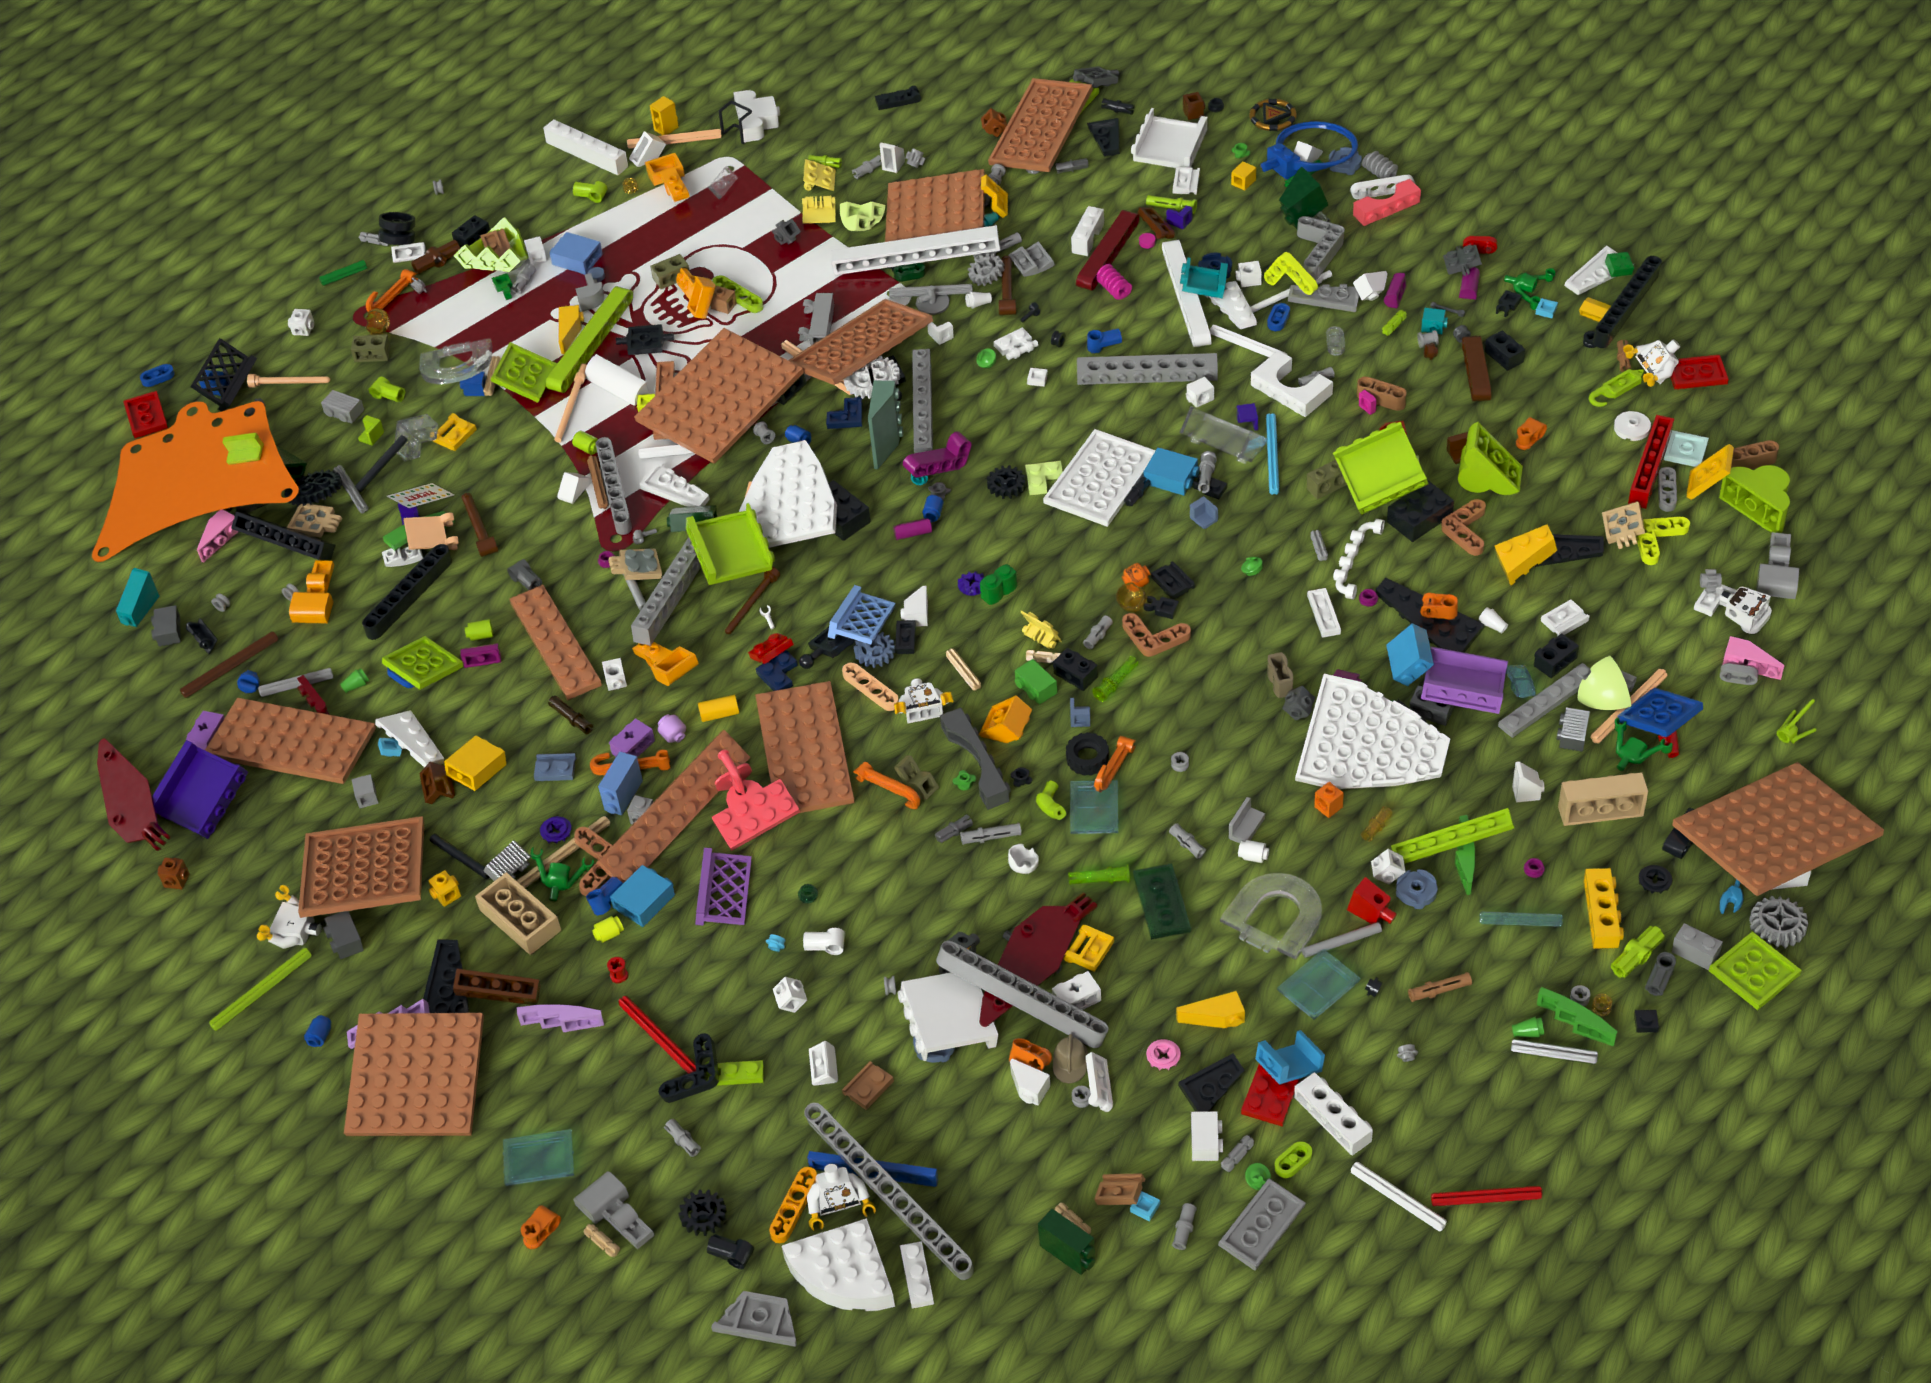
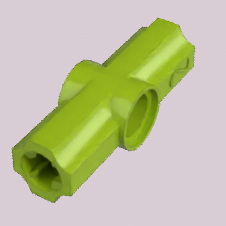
(1637, 951)

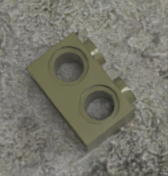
(666, 271)
(370, 348)
(1325, 480)

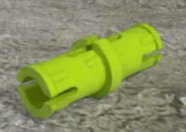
(827, 161)

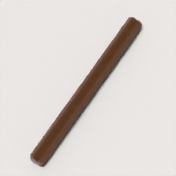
(228, 664)

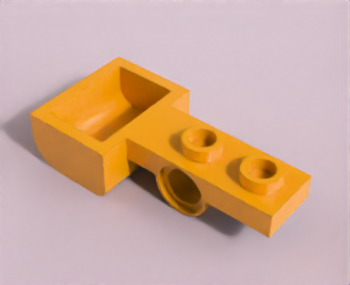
(668, 171)
(698, 290)
(316, 603)
(666, 664)

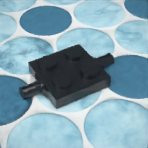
(645, 339)

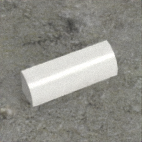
(615, 379)

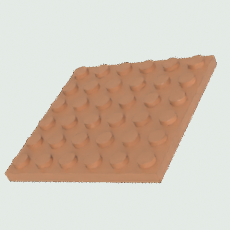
(935, 205)
(362, 867)
(414, 1074)

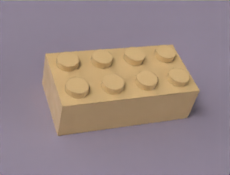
(1602, 799)
(518, 913)

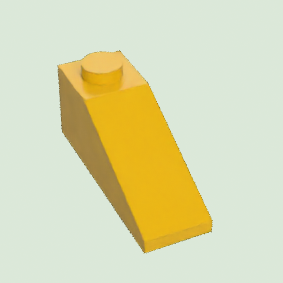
(569, 325)
(1217, 1011)

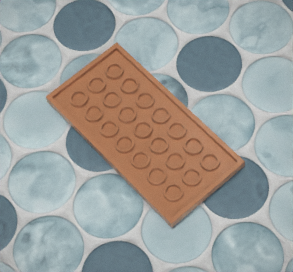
(1040, 125)
(860, 341)
(291, 740)
(805, 745)

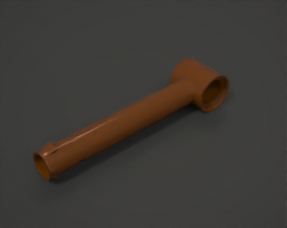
(1007, 305)
(486, 544)

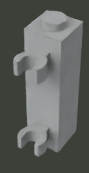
(821, 318)

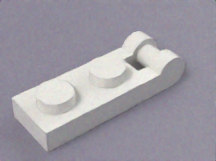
(1099, 1082)

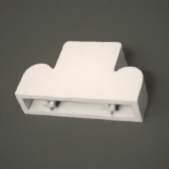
(763, 114)

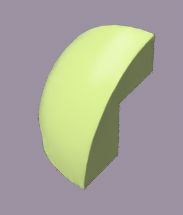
(861, 217)
(1604, 687)

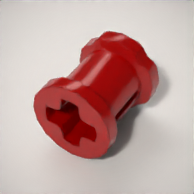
(620, 971)

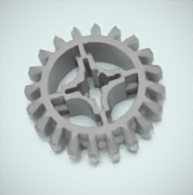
(1790, 917)

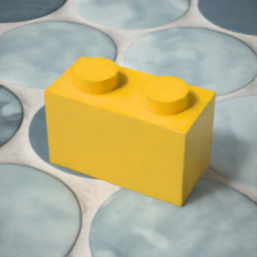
(664, 116)

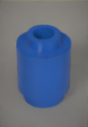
(797, 434)
(933, 507)
(318, 1031)

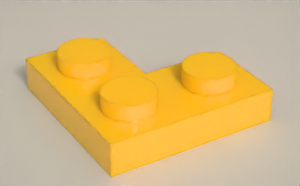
(998, 195)

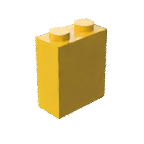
(475, 763)

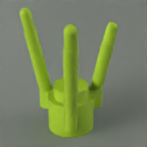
(1789, 730)

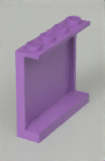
(1465, 680)

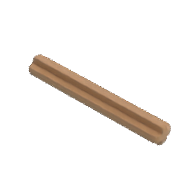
(597, 482)

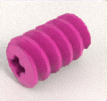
(1113, 282)

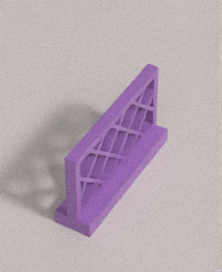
(706, 889)

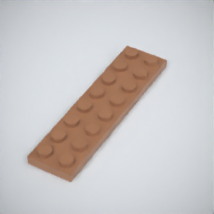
(555, 642)

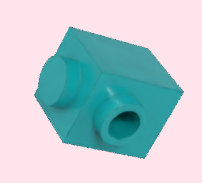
(1434, 320)

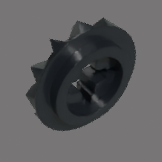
(1648, 873)

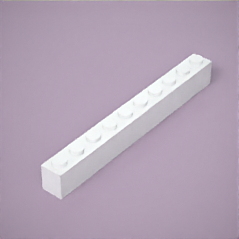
(915, 250)

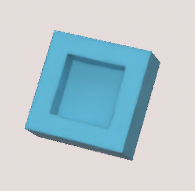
(1546, 308)
(389, 747)
(1146, 1206)

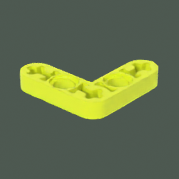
(1289, 266)
(1653, 531)

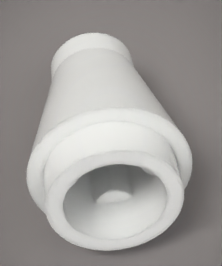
(977, 299)
(1493, 620)

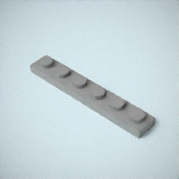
(1544, 701)

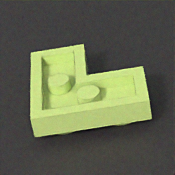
(1039, 473)

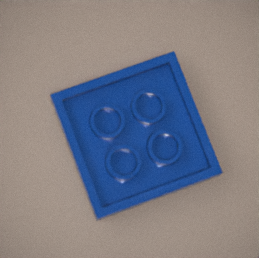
(1660, 712)

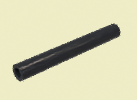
(381, 463)
(458, 855)

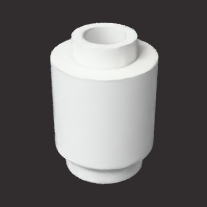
(1253, 851)

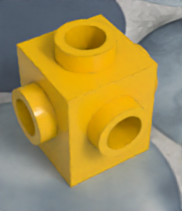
(444, 888)

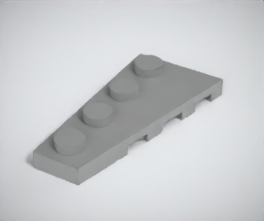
(1325, 296)

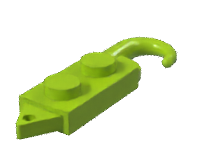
(1617, 386)

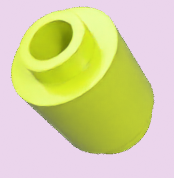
(607, 929)

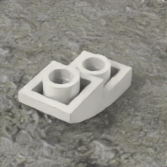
(401, 556)

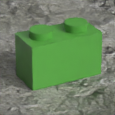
(1035, 681)

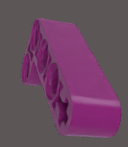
(940, 460)

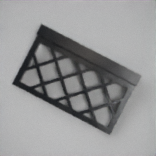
(234, 384)

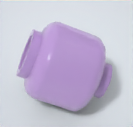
(671, 728)

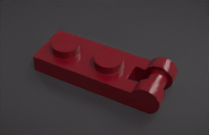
(313, 698)

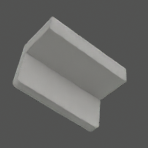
(1245, 822)

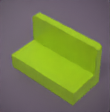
(243, 448)

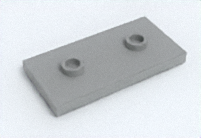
(1261, 1224)

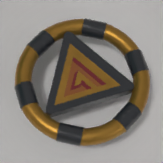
(1273, 114)

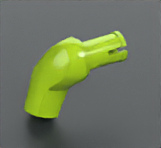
(1046, 803)

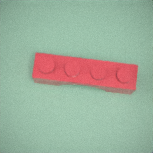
(1370, 210)

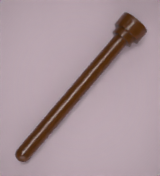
(769, 577)

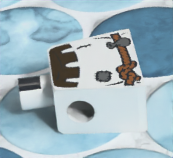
(1745, 606)

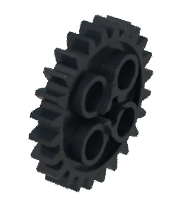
(315, 487)

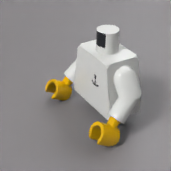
(287, 926)

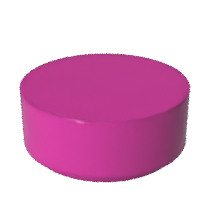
(1147, 240)

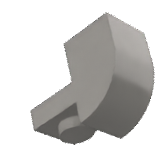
(590, 295)

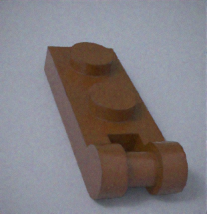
(1156, 223)

